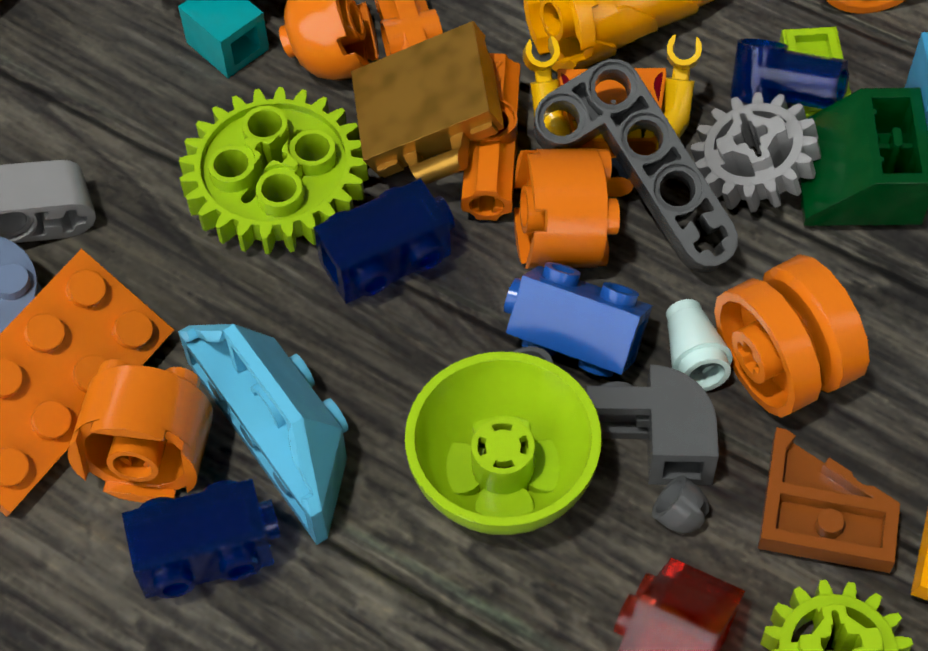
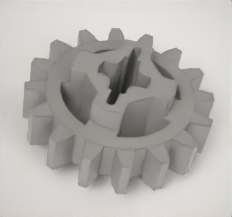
(779, 134)

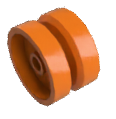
(792, 335)

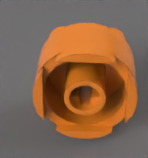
(564, 207)
(142, 430)

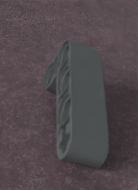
(644, 171)

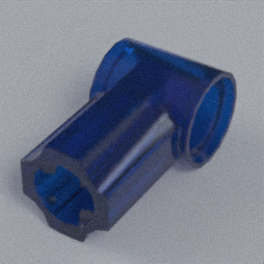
(799, 76)

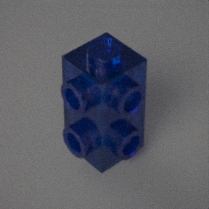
(384, 240)
(200, 538)

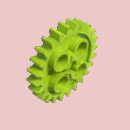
(272, 155)

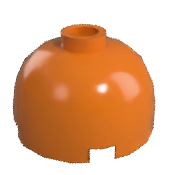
(329, 36)

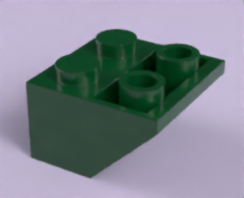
(869, 161)

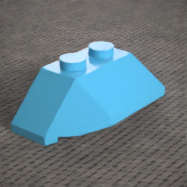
(275, 415)

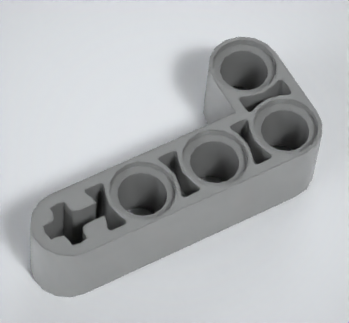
(44, 201)

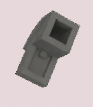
(673, 418)

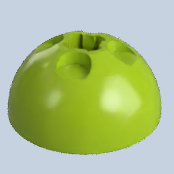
(503, 414)

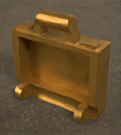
(426, 104)

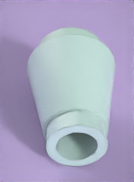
(697, 345)

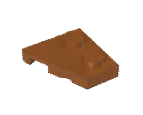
(825, 511)

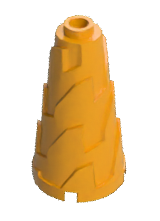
(597, 28)

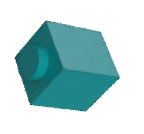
(225, 32)

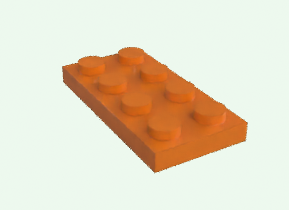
(51, 359)

